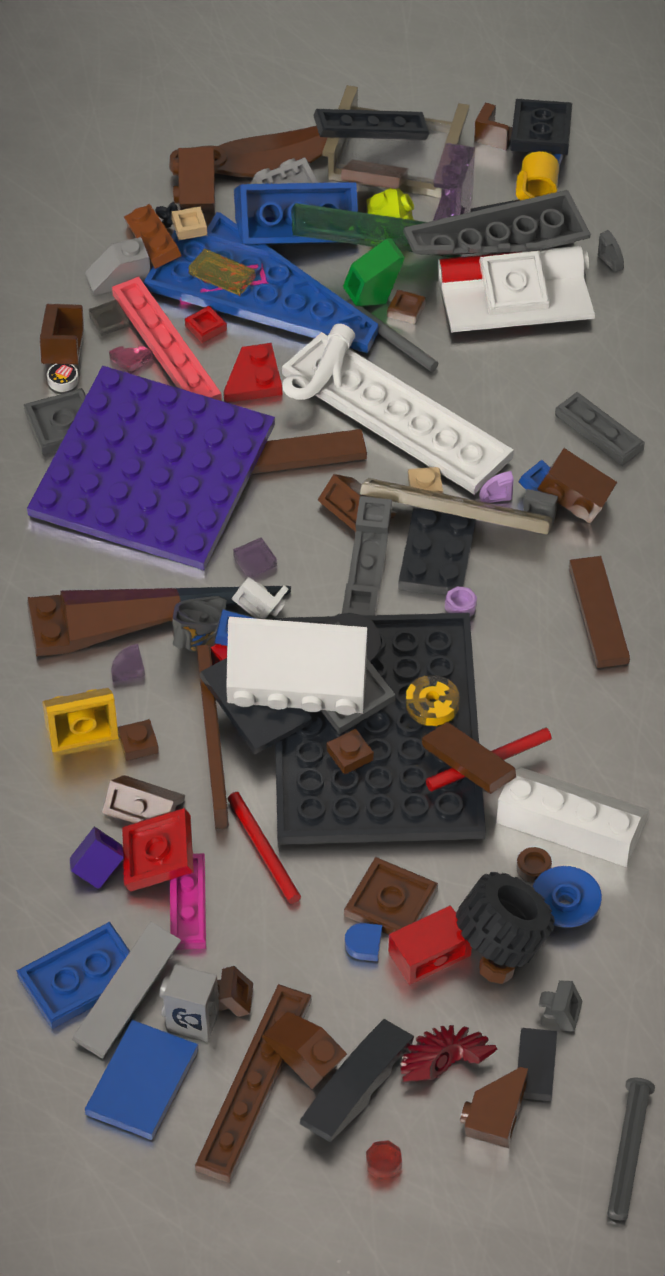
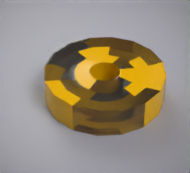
(429, 712)

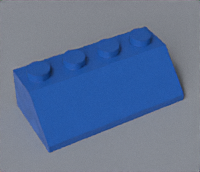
(265, 209)

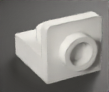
(258, 601)

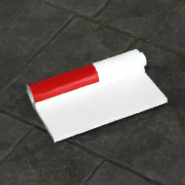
(565, 283)

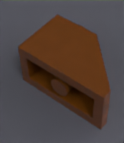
(304, 1047)
(496, 1108)

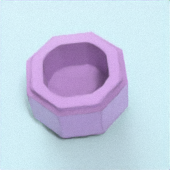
(461, 601)

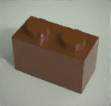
(196, 178)
(577, 485)

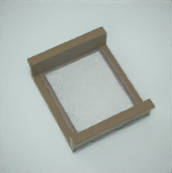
(418, 155)

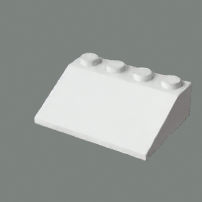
(296, 665)

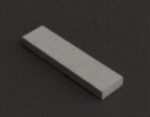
(126, 990)

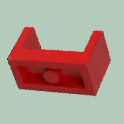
(428, 945)

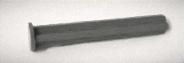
(629, 1147)

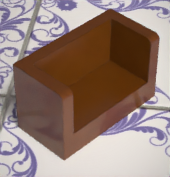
(61, 334)

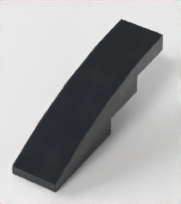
(356, 1080)

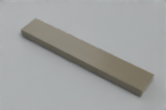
(457, 505)

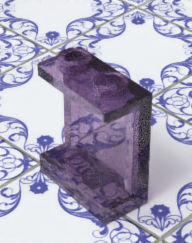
(456, 179)

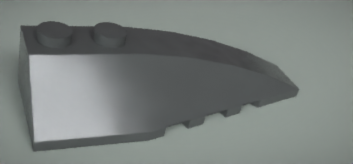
(509, 227)

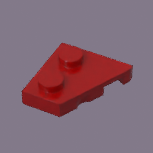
(253, 375)

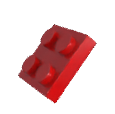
(157, 849)

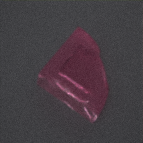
(130, 358)

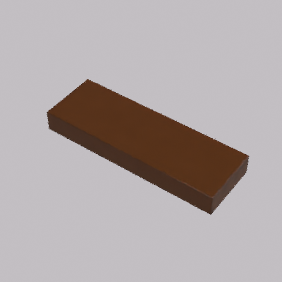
(469, 757)

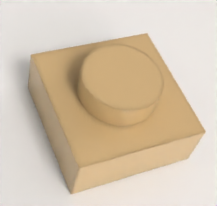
(189, 223)
(426, 479)

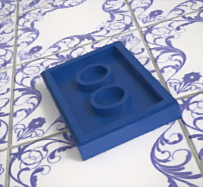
(74, 974)
(141, 1079)

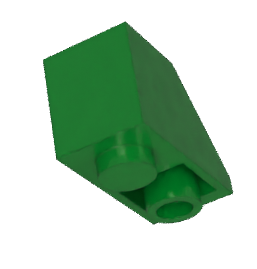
(374, 274)

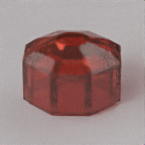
(383, 1159)

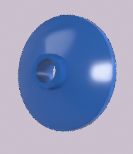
(569, 885)

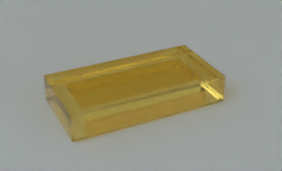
(222, 272)

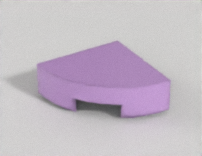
(498, 488)

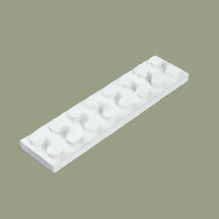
(406, 417)

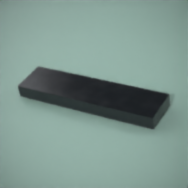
(371, 124)

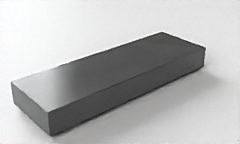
(599, 428)

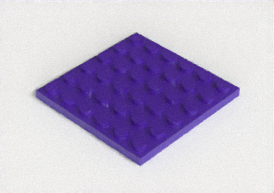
(152, 467)

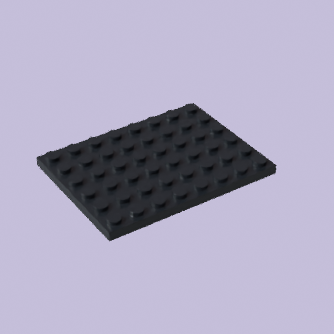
(390, 794)

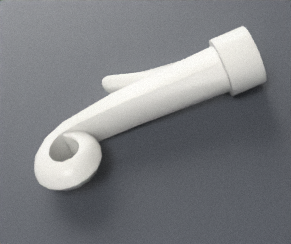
(331, 362)

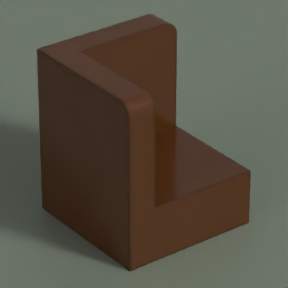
(491, 132)

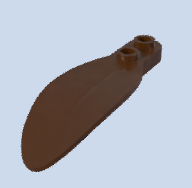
(255, 153)

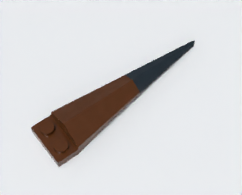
(92, 616)

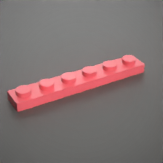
(163, 339)

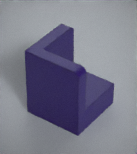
(96, 857)

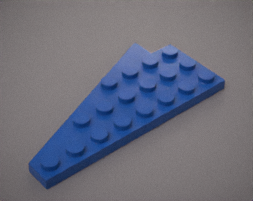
(288, 302)

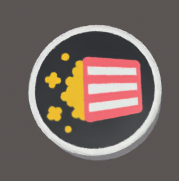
(62, 377)

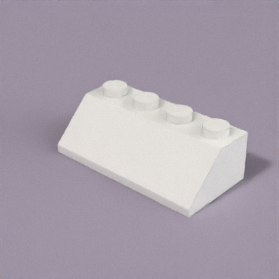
(571, 816)

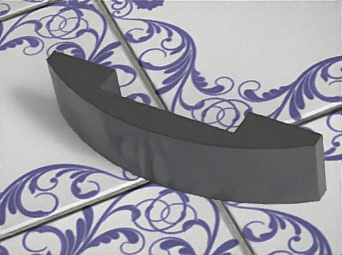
(368, 556)

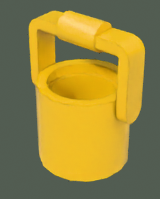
(537, 175)

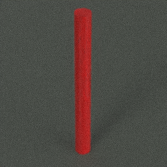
(504, 752)
(264, 848)

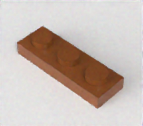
(156, 239)

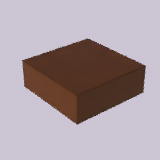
(406, 306)

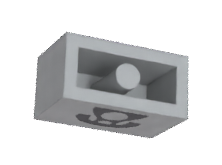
(190, 1002)

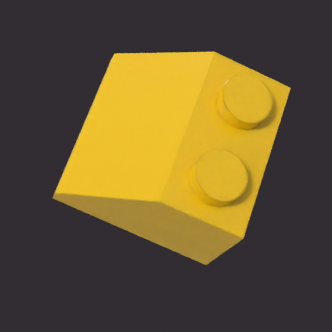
(80, 719)

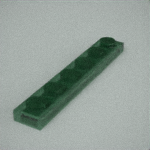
(350, 226)

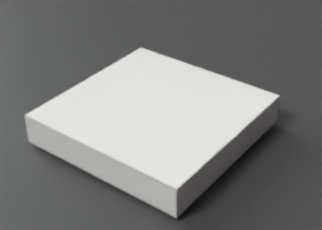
(514, 282)

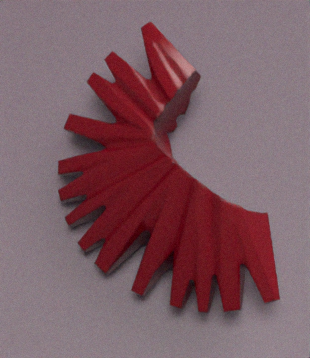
(442, 1049)

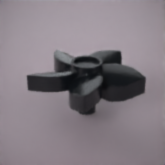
(166, 213)

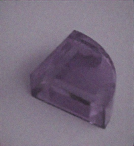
(127, 664)

